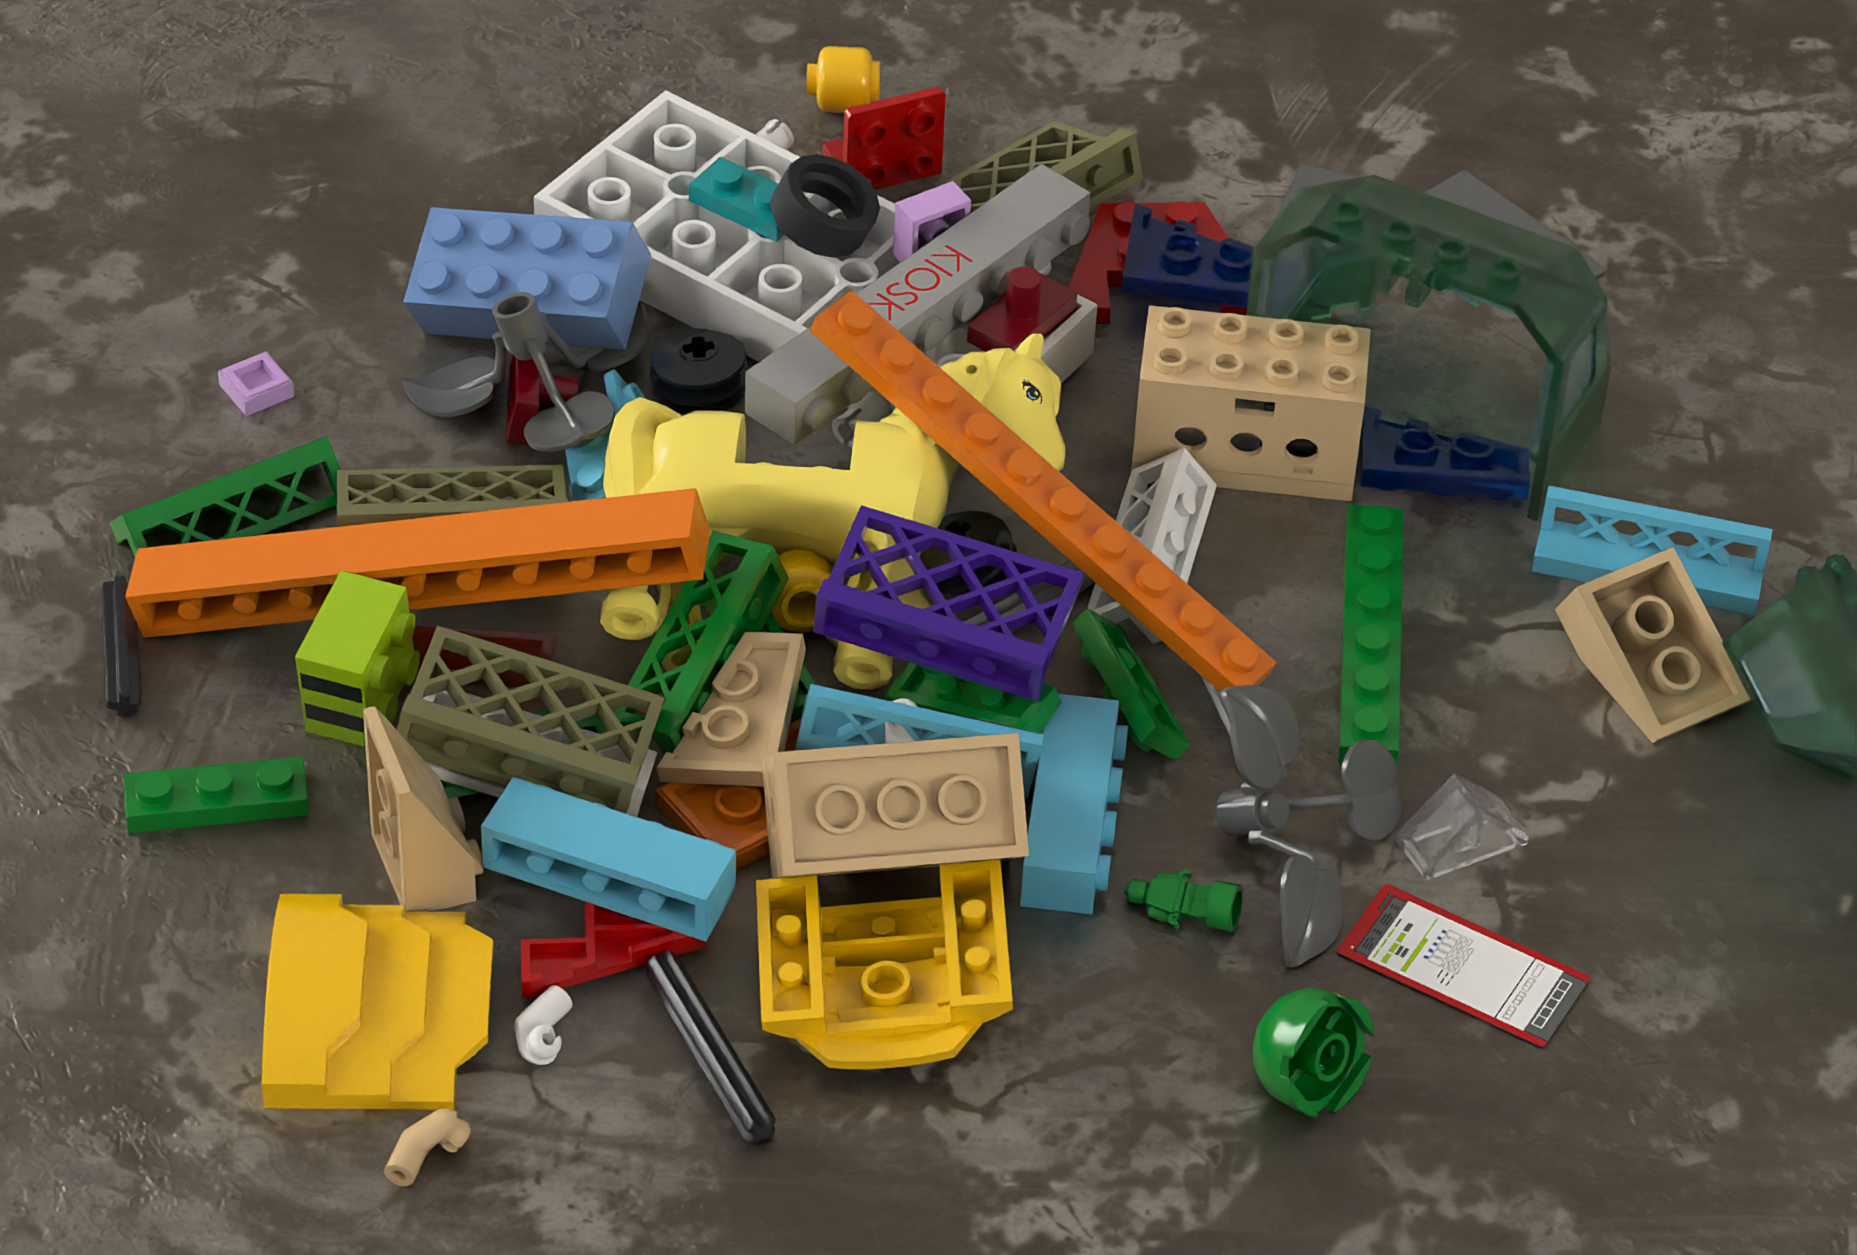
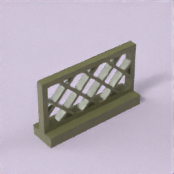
(1089, 160)
(444, 482)
(496, 752)

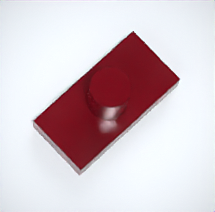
(1028, 307)
(527, 393)

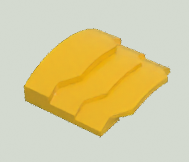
(884, 977)
(371, 1005)

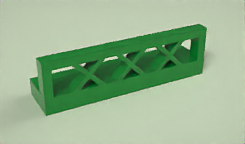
(236, 484)
(743, 608)

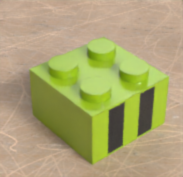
(356, 656)

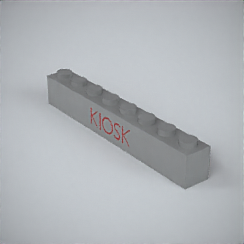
(924, 298)

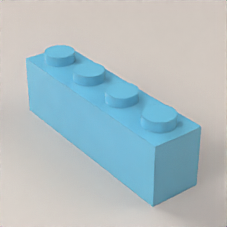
(1071, 805)
(609, 858)

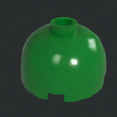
(1313, 1049)

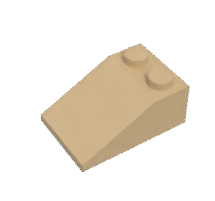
(1653, 645)
(416, 824)

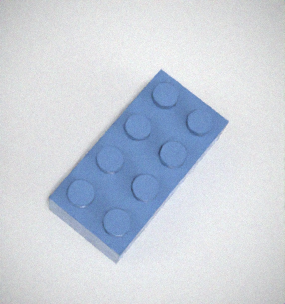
(576, 268)

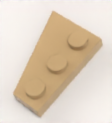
(743, 716)

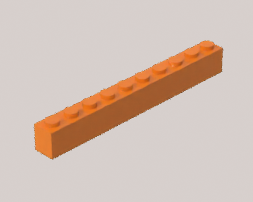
(436, 557)

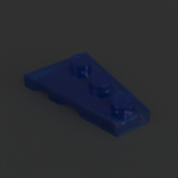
(1183, 264)
(1425, 461)

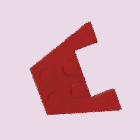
(1107, 243)
(610, 946)

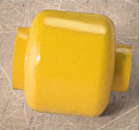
(843, 78)
(797, 602)

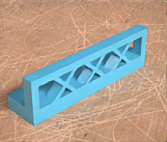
(1597, 548)
(850, 719)

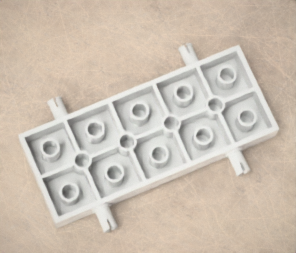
(730, 276)

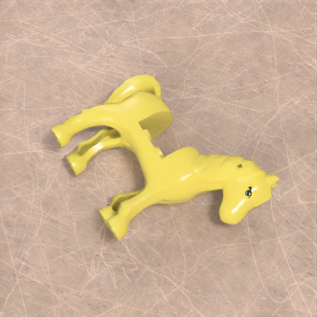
(813, 508)

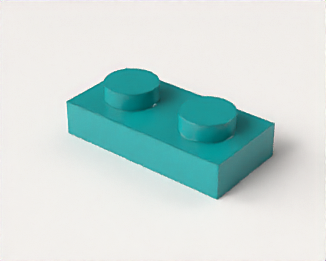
(737, 196)

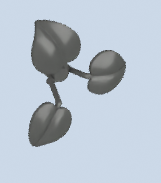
(523, 332)
(1263, 741)

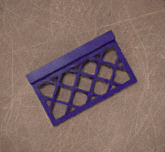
(934, 634)

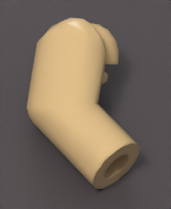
(418, 1139)

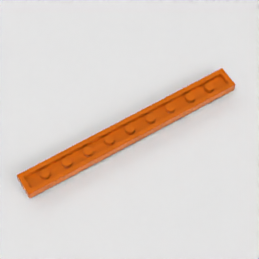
(1041, 495)

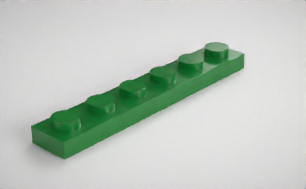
(1371, 628)

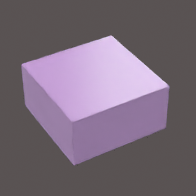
(926, 217)

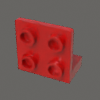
(894, 138)

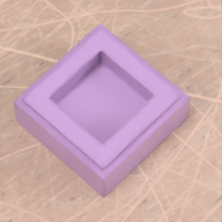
(256, 383)

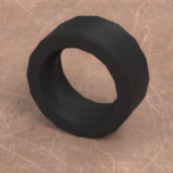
(810, 226)

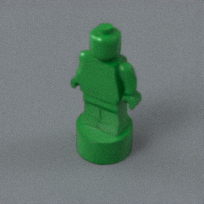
(1174, 897)

